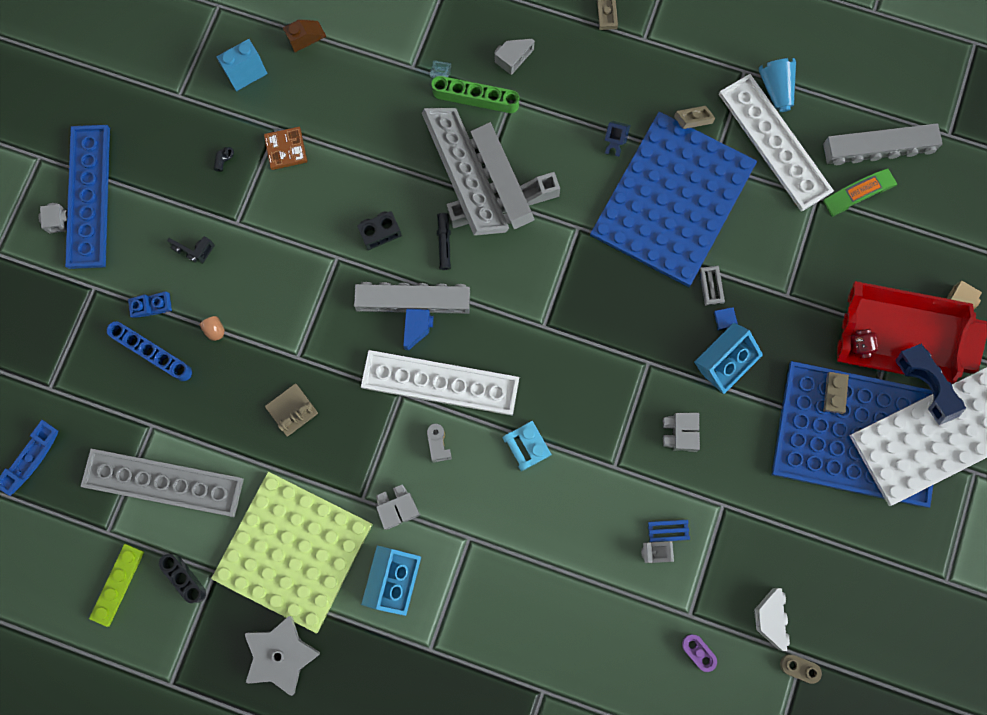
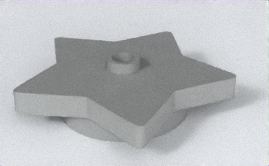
(293, 652)

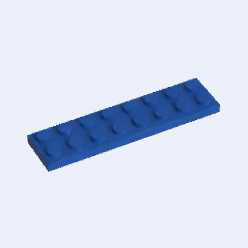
(87, 197)

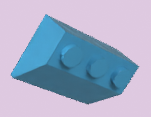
(729, 357)
(391, 580)

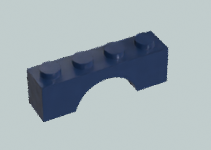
(918, 363)

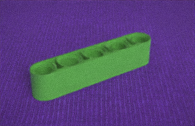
(468, 88)

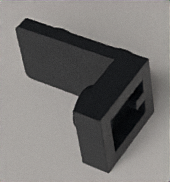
(201, 252)

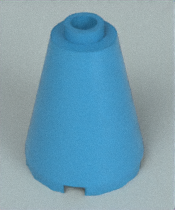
(780, 82)

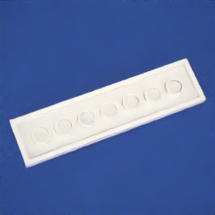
(776, 142)
(440, 382)

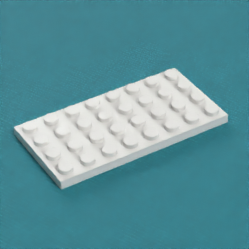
(914, 452)

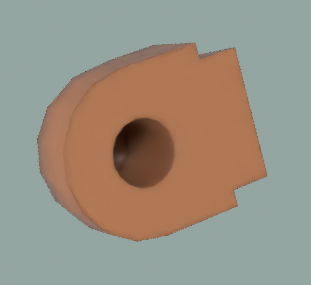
(212, 328)

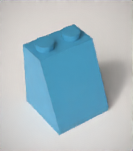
(242, 64)

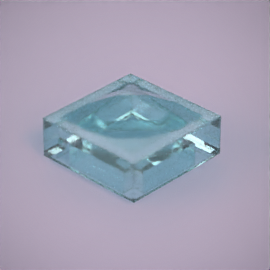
(440, 69)

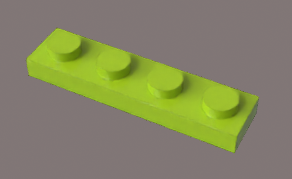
(116, 585)

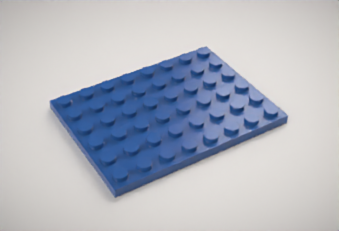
(673, 199)
(817, 444)

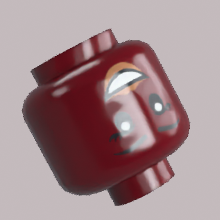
(864, 343)

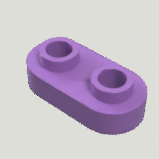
(699, 652)

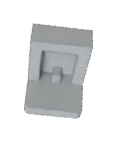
(657, 552)

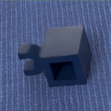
(617, 135)

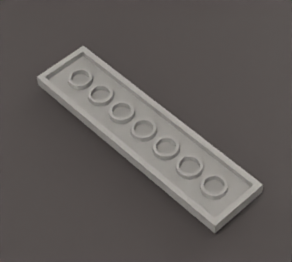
(465, 171)
(162, 482)

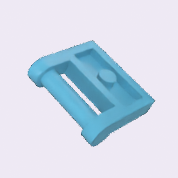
(532, 442)

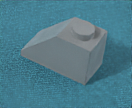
(513, 53)

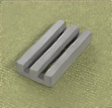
(713, 301)

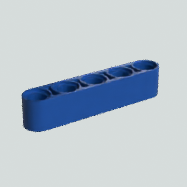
(141, 347)

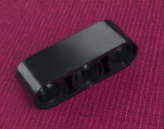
(174, 573)

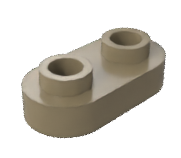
(801, 668)

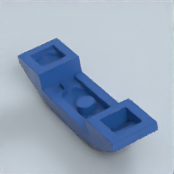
(29, 459)

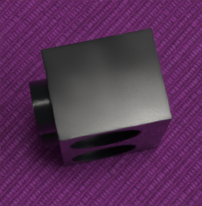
(381, 234)

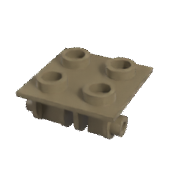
(291, 410)

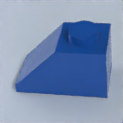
(416, 326)

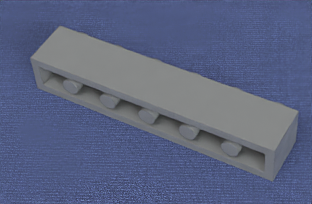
(882, 144)
(502, 175)
(403, 296)

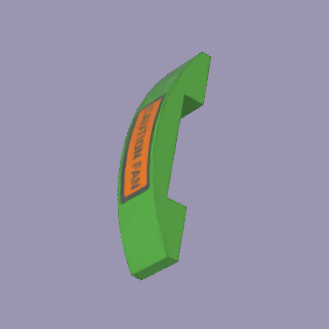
(859, 191)

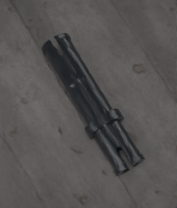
(444, 242)

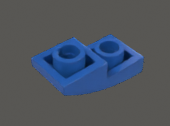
(149, 305)

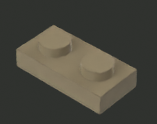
(607, 14)
(694, 117)
(836, 392)

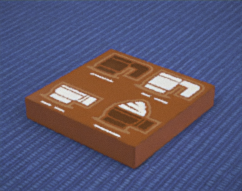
(285, 148)

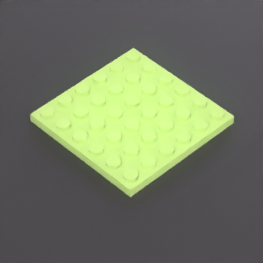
(292, 552)

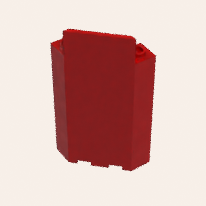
(908, 319)

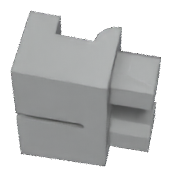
(685, 432)
(388, 511)

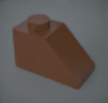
(303, 33)

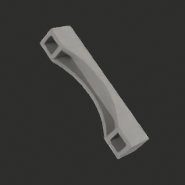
(535, 191)

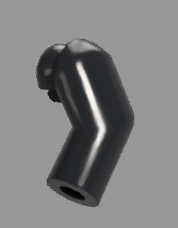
(221, 157)

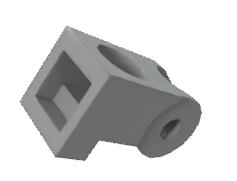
(435, 437)

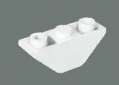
(772, 619)

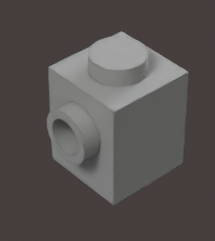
(53, 218)

